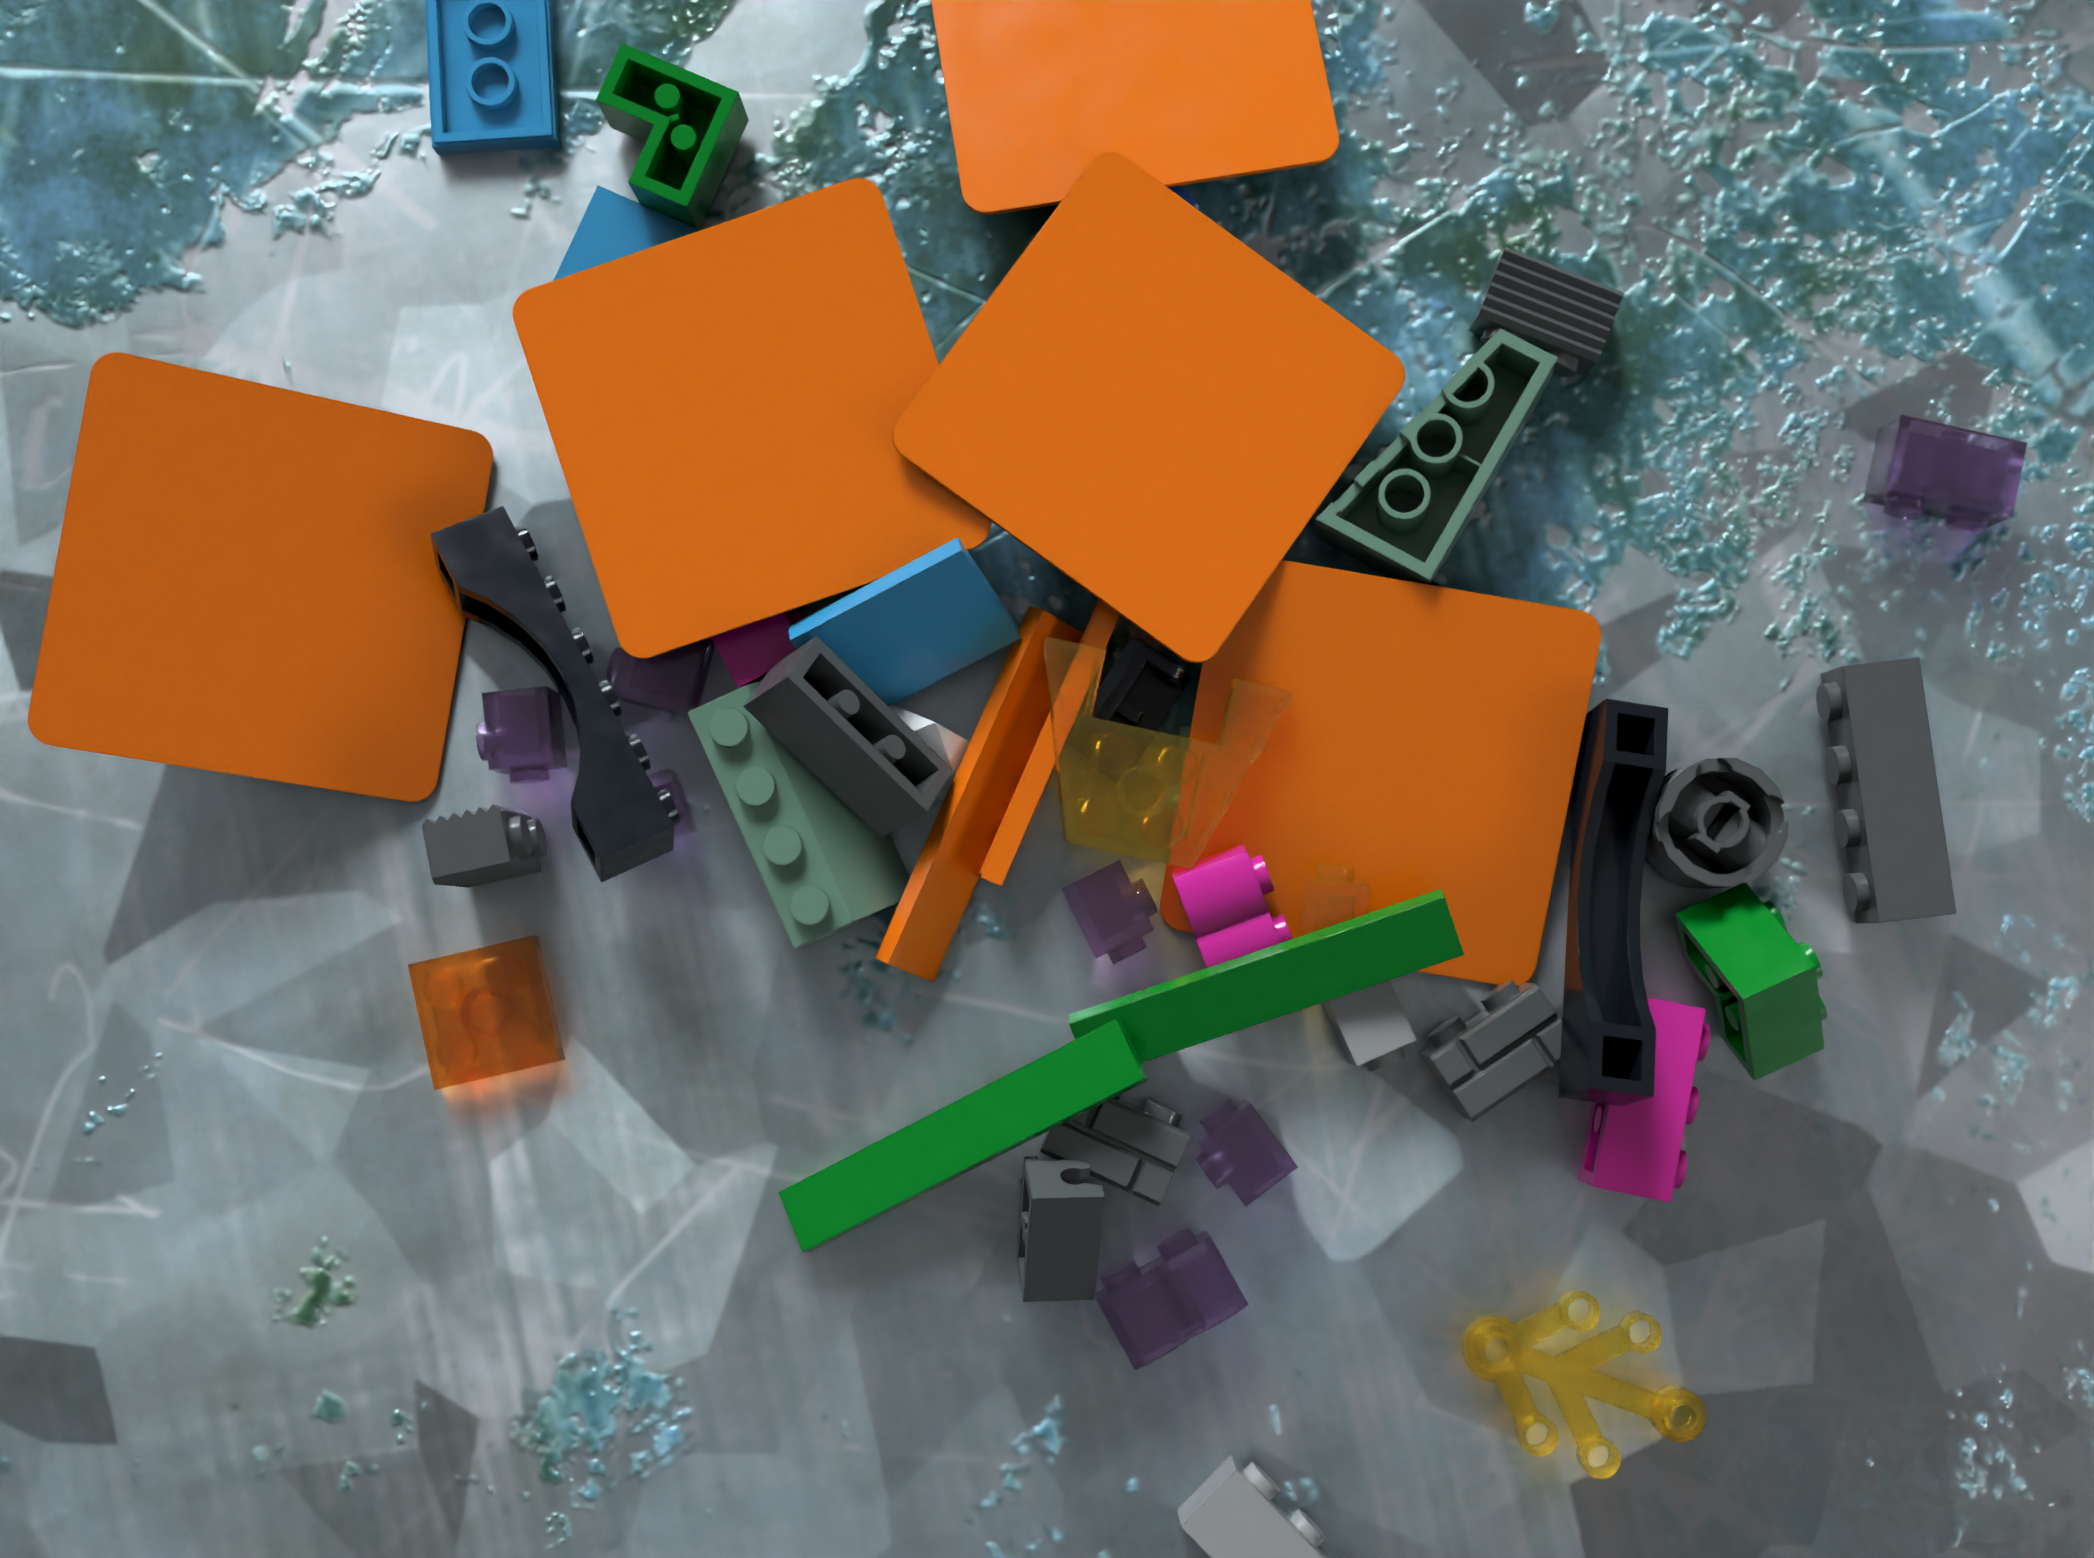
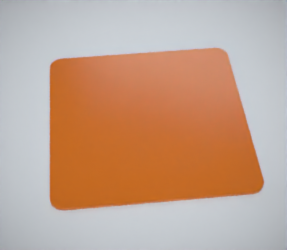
(1165, 82)
(1150, 407)
(739, 416)
(256, 582)
(1417, 747)

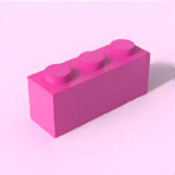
(1640, 1143)

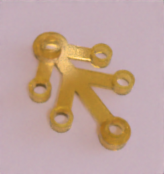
(1572, 1376)

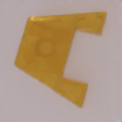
(1141, 786)

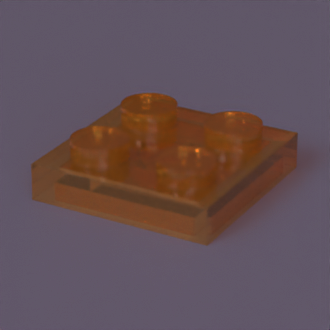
(486, 1012)

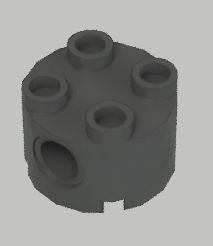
(1716, 824)

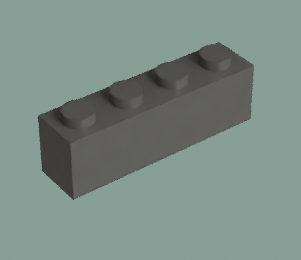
(1886, 791)

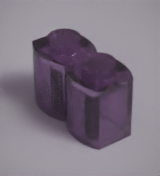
(1169, 1297)

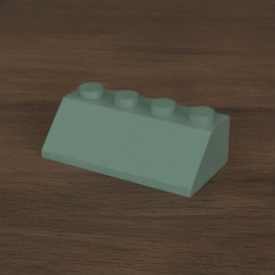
(807, 844)

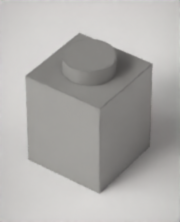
(1370, 1026)

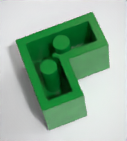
(687, 130)
(1758, 978)

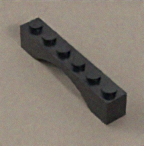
(498, 585)
(1606, 1011)

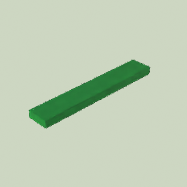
(1281, 978)
(963, 1135)

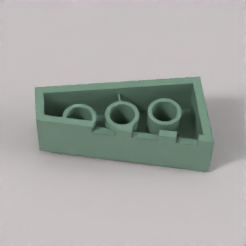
(1428, 483)

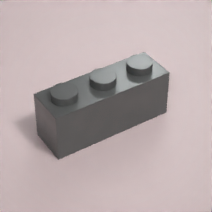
(849, 737)

